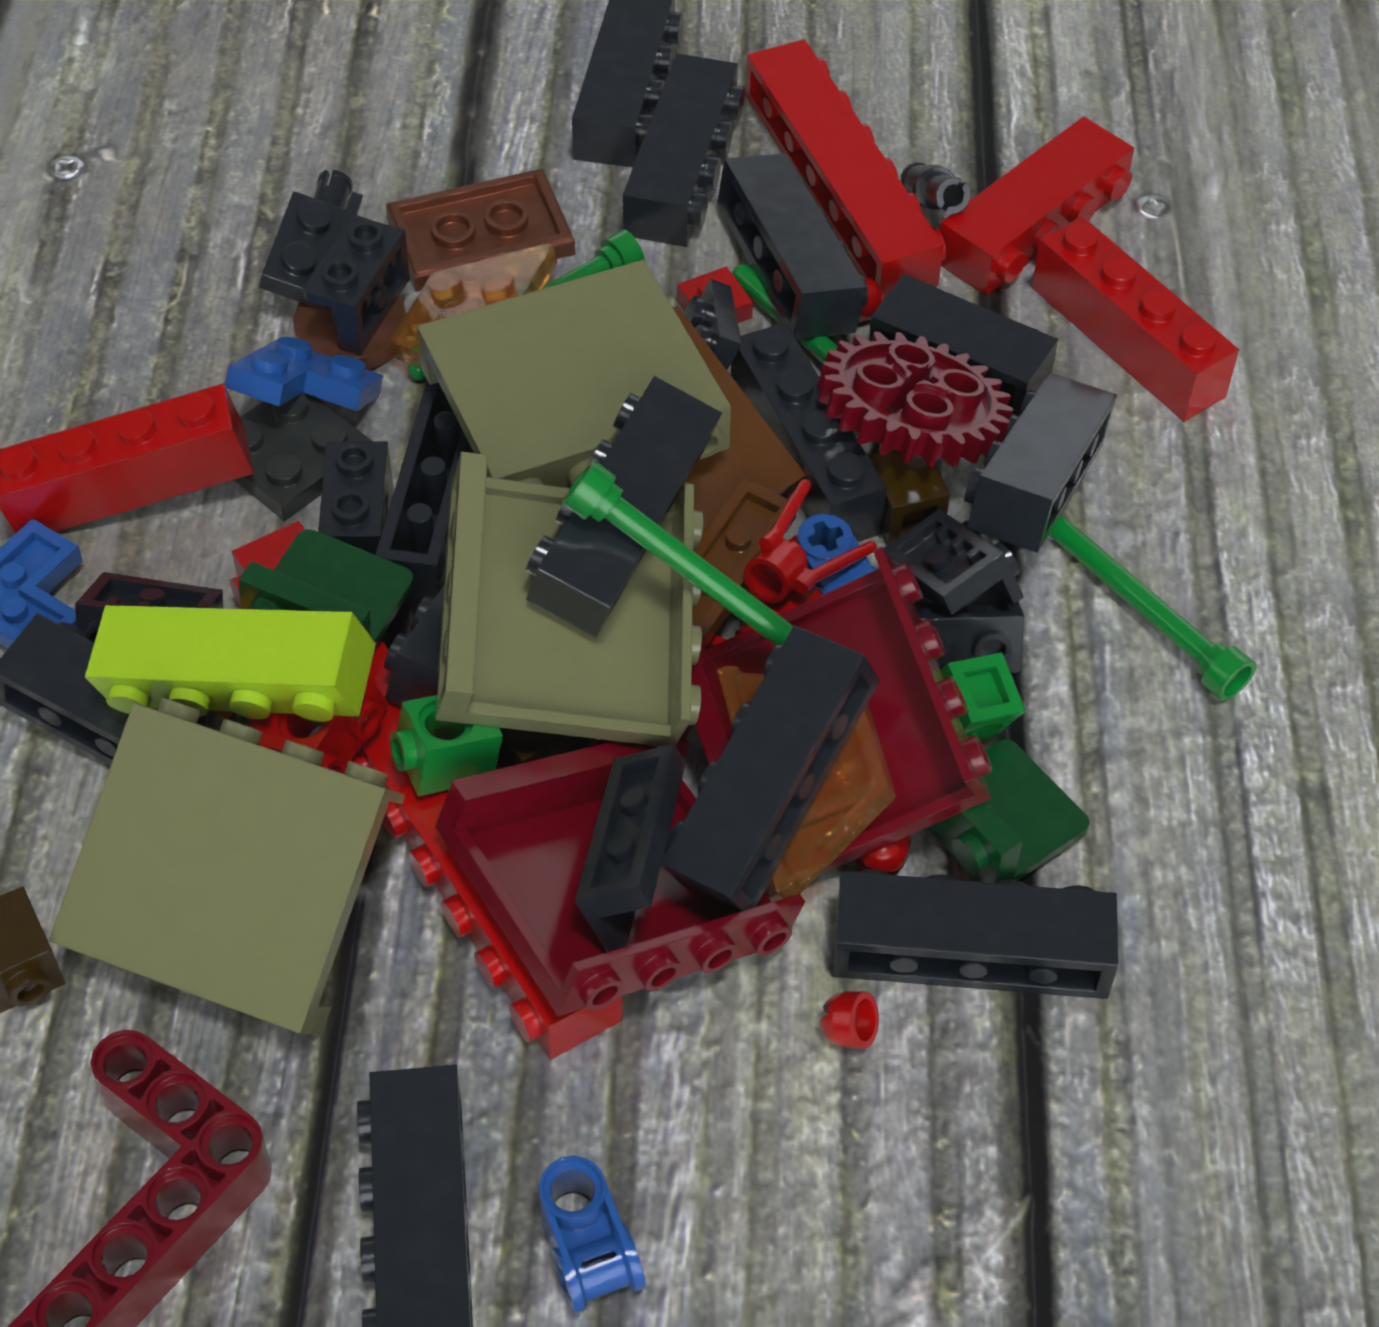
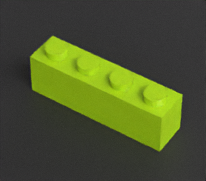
(233, 660)

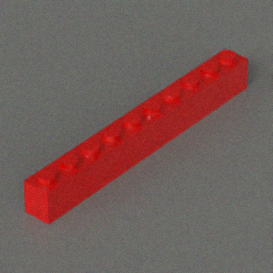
(438, 866)

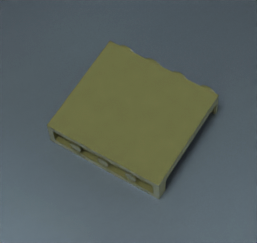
(553, 366)
(535, 672)
(223, 864)

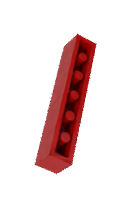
(843, 166)

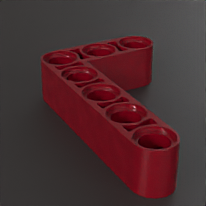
(188, 1176)

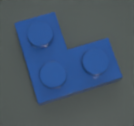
(291, 367)
(29, 570)

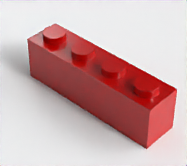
(1047, 190)
(1134, 318)
(124, 461)

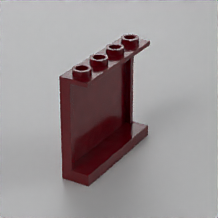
(912, 708)
(524, 849)

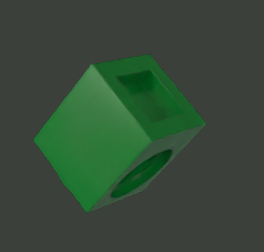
(988, 694)
(439, 750)

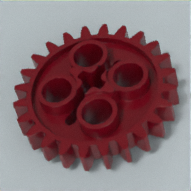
(913, 399)

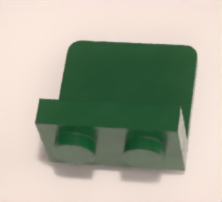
(329, 576)
(1019, 826)

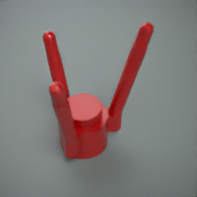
(783, 562)

